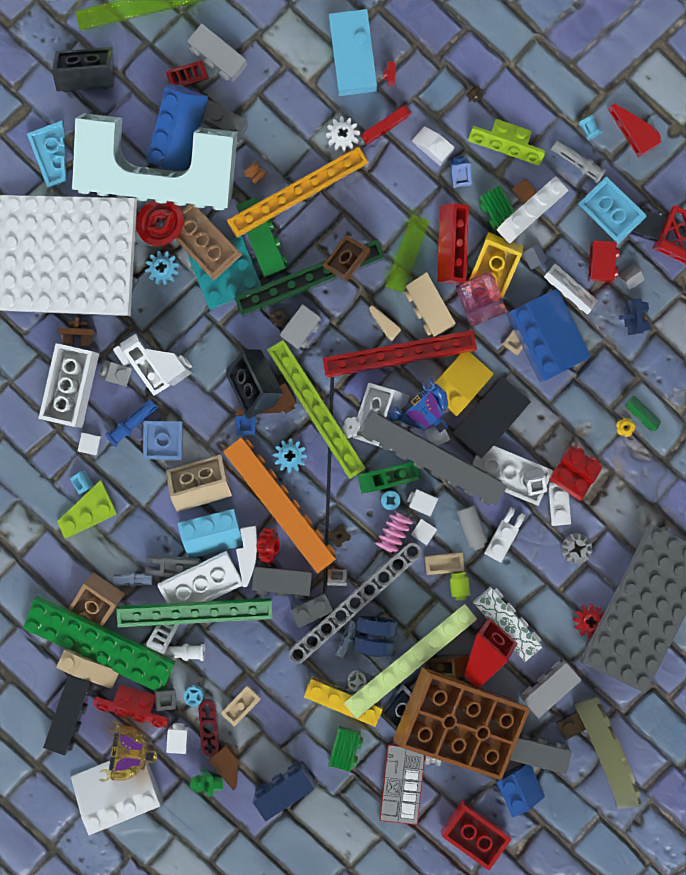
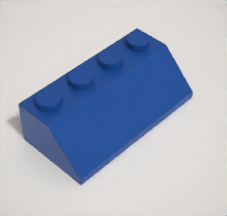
(175, 126)

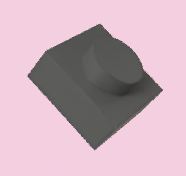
(165, 699)

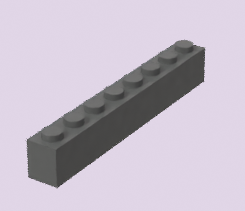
(432, 457)

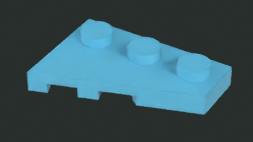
(49, 151)

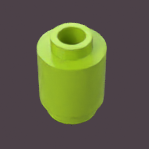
(459, 585)

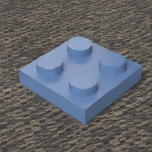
(163, 440)

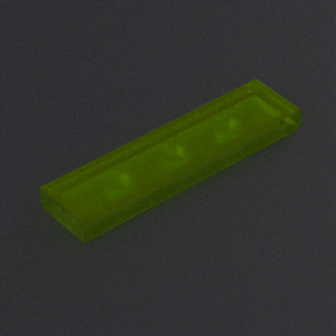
(407, 253)

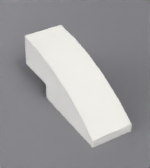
(248, 553)

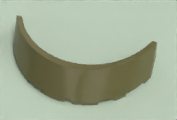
(609, 753)

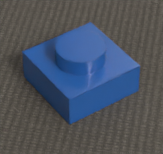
(245, 426)

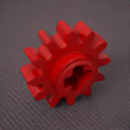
(268, 545)
(583, 616)

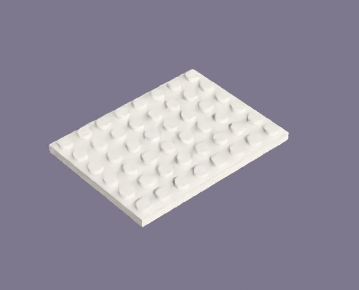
(67, 254)

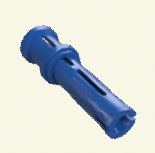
(124, 428)

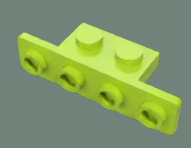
(508, 140)

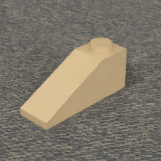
(86, 669)

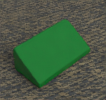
(643, 414)

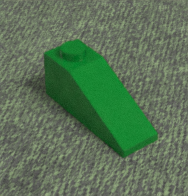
(388, 477)

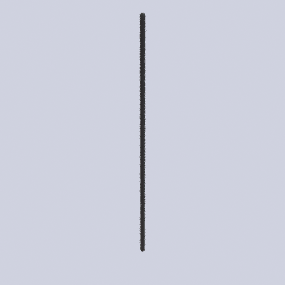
(328, 485)

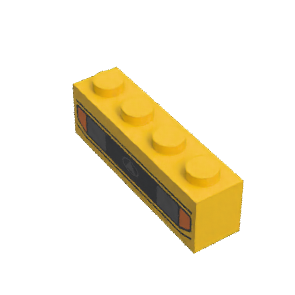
(334, 697)

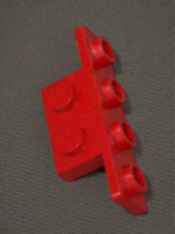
(133, 704)

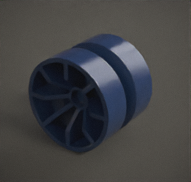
(375, 642)

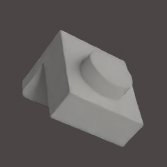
(115, 373)

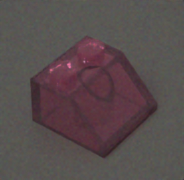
(481, 299)

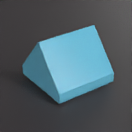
(82, 482)

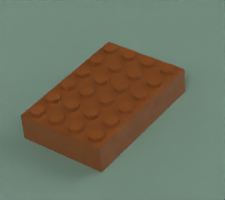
(461, 724)

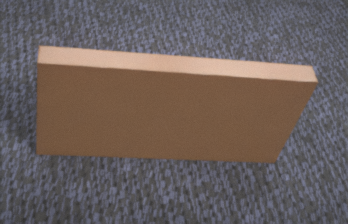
(206, 243)

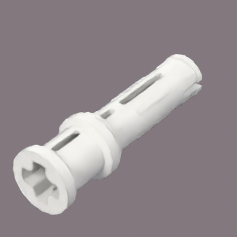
(186, 652)

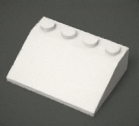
(113, 801)

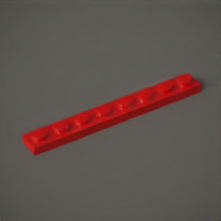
(399, 354)

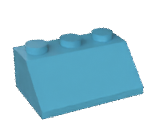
(211, 533)

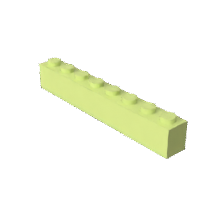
(410, 661)

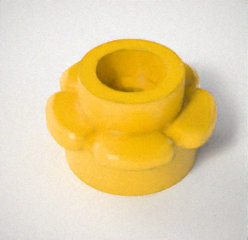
(630, 427)

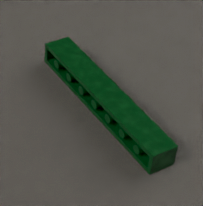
(297, 283)

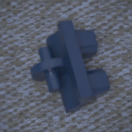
(633, 316)

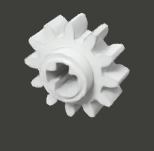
(344, 127)

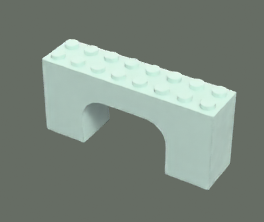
(104, 170)

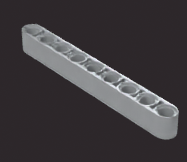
(351, 611)

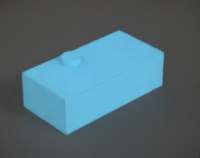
(352, 52)

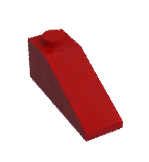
(636, 131)

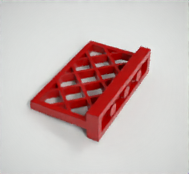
(667, 247)

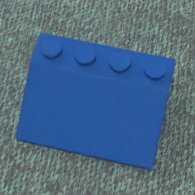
(548, 335)

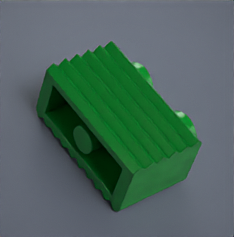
(496, 207)
(345, 748)

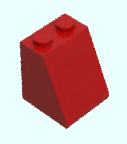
(489, 653)

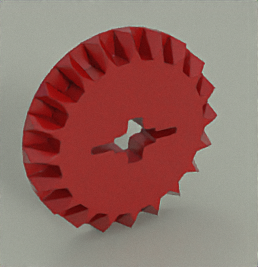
(148, 227)

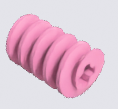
(394, 532)

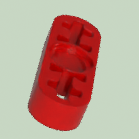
(386, 124)

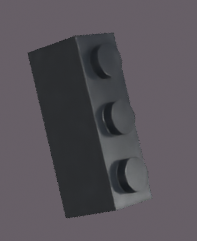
(84, 69)
(253, 382)

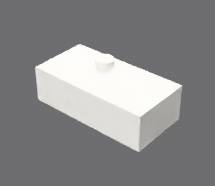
(68, 385)

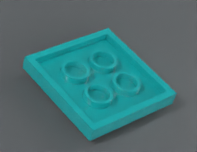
(232, 282)

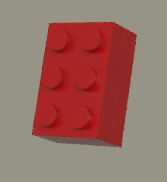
(475, 835)

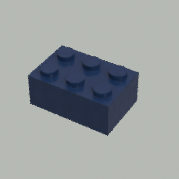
(283, 790)

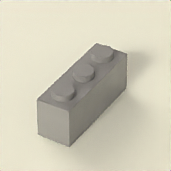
(216, 53)
(550, 688)

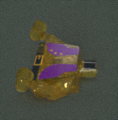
(128, 754)

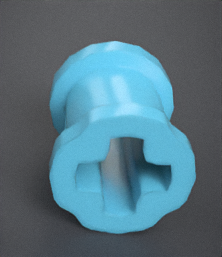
(590, 127)

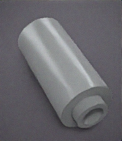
(472, 527)

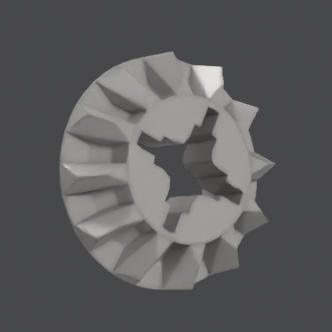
(568, 545)

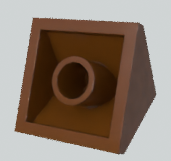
(346, 259)

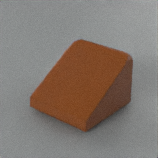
(523, 191)

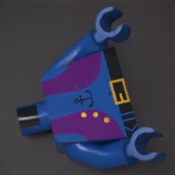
(425, 408)

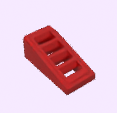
(184, 69)

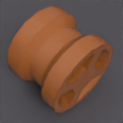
(255, 173)

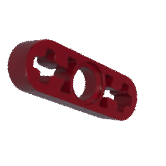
(214, 741)

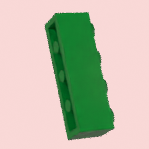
(265, 245)

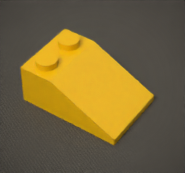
(498, 258)
(463, 381)

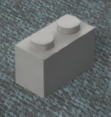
(301, 327)

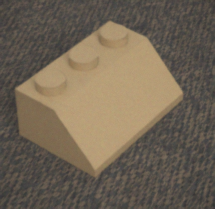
(429, 306)
(198, 483)

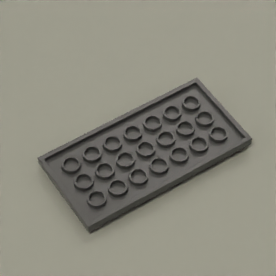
(642, 612)

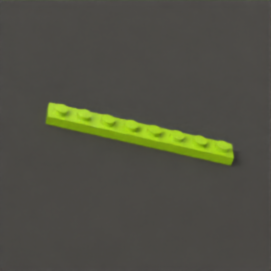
(316, 409)

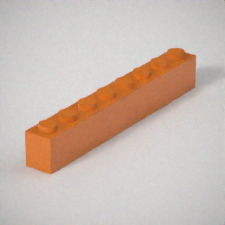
(279, 504)

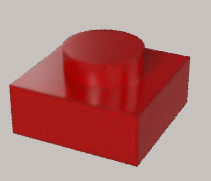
(389, 74)

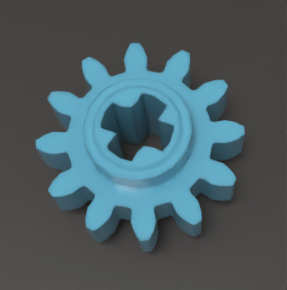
(168, 272)
(285, 450)

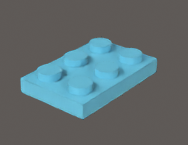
(612, 210)

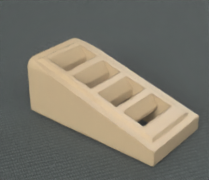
(388, 327)

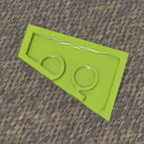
(88, 511)

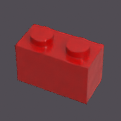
(602, 261)

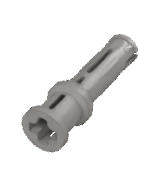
(586, 166)

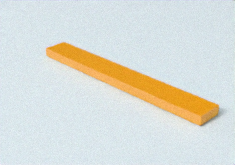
(297, 192)

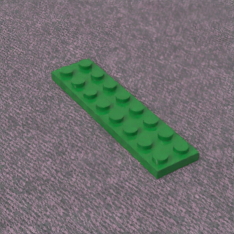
(98, 644)

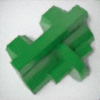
(206, 782)

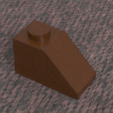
(451, 664)
(227, 764)

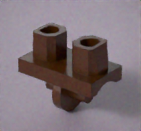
(68, 334)

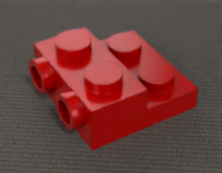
(576, 472)

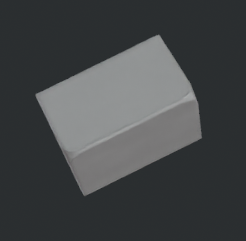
(535, 482)

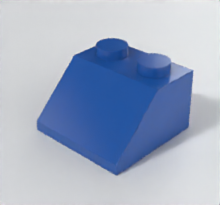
(520, 789)

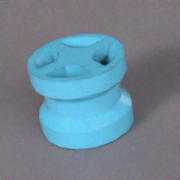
(390, 500)
(191, 698)

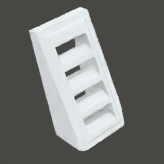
(156, 646)

